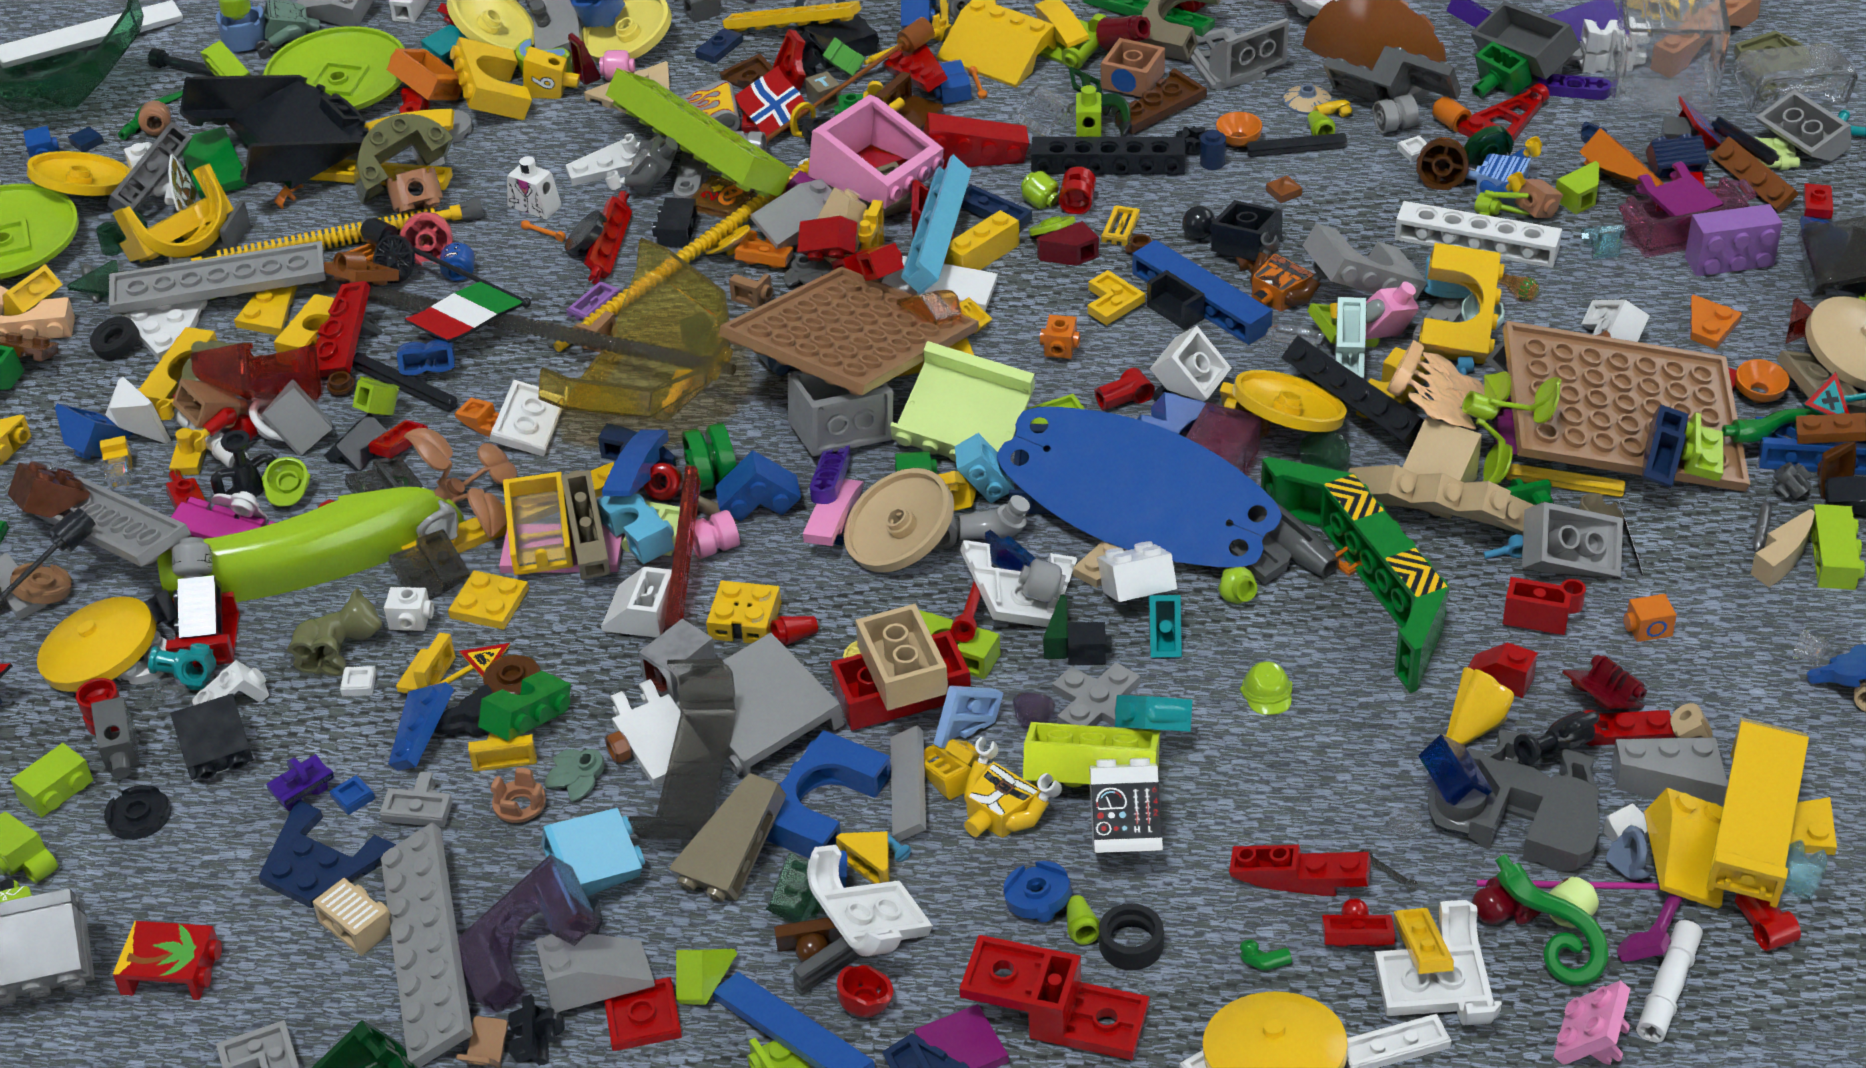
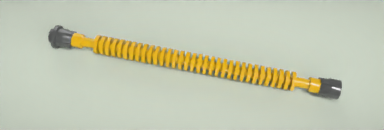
(465, 210)

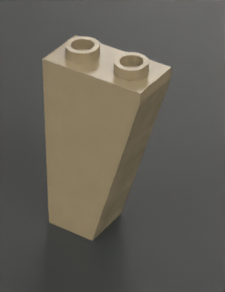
(585, 524)
(730, 840)

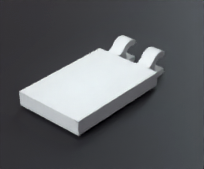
(648, 729)

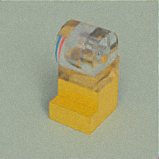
(117, 462)

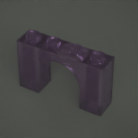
(489, 941)

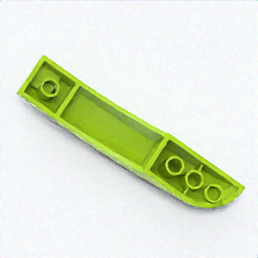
(316, 545)

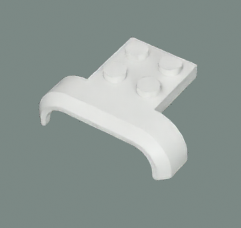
(867, 916)
(1457, 990)

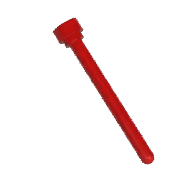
(964, 625)

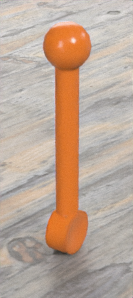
(982, 94)
(560, 236)

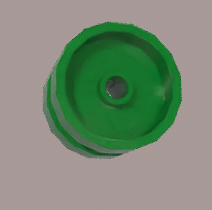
(710, 456)

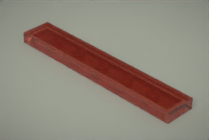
(683, 547)

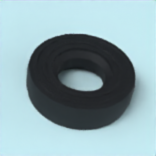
(119, 347)

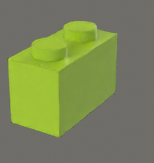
(52, 780)

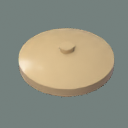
(1839, 338)
(898, 520)

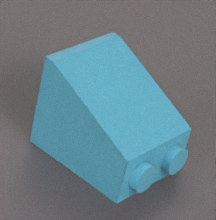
(596, 849)

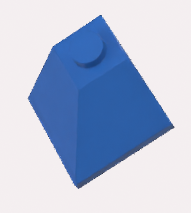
(85, 429)

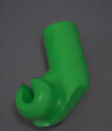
(1263, 960)

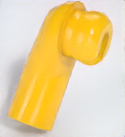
(1331, 107)

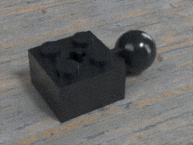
(1236, 229)

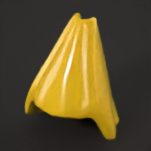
(1478, 706)

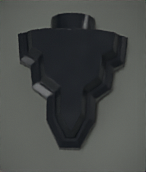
(465, 715)

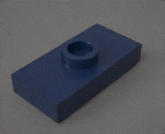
(719, 45)

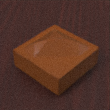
(1284, 189)

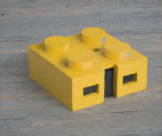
(743, 611)

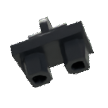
(810, 57)
(537, 1029)

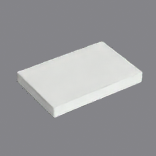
(525, 420)

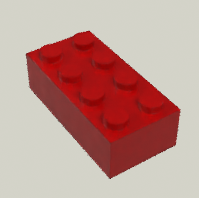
(860, 696)

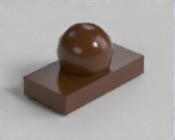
(806, 937)

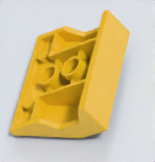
(997, 41)

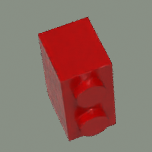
(827, 237)

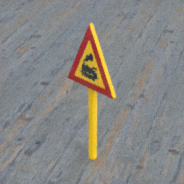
(478, 659)

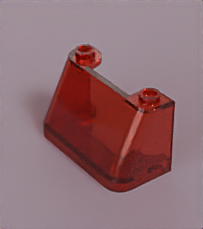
(260, 376)

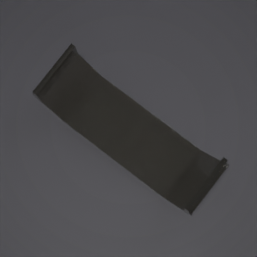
(697, 751)

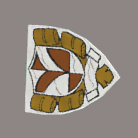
(179, 189)

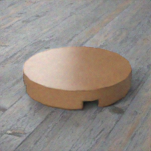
(43, 585)

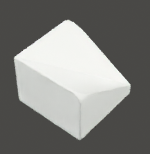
(1621, 819)

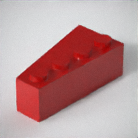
(977, 140)

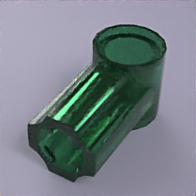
(111, 235)

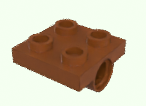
(355, 268)

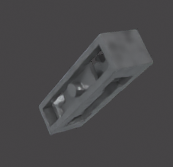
(150, 168)

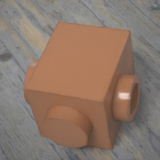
(1542, 198)

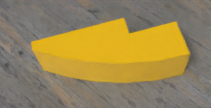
(1067, 26)

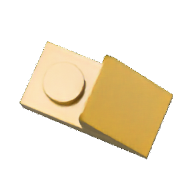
(961, 489)

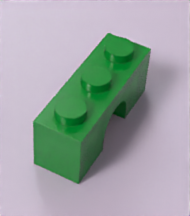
(539, 701)

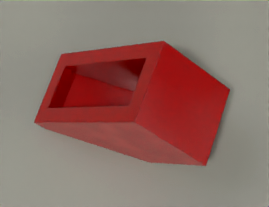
(1509, 665)

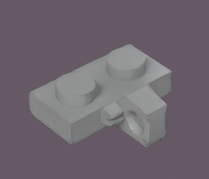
(417, 804)

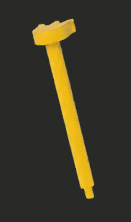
(941, 32)

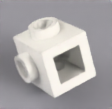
(408, 608)

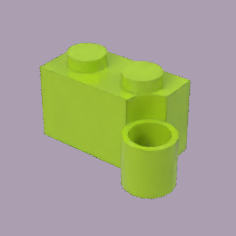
(23, 850)

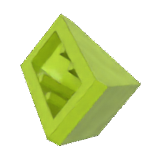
(700, 973)

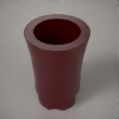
(1130, 27)

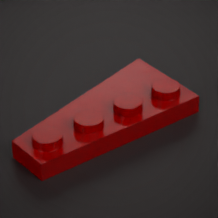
(341, 331)

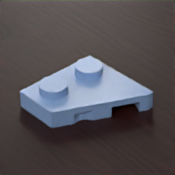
(966, 712)

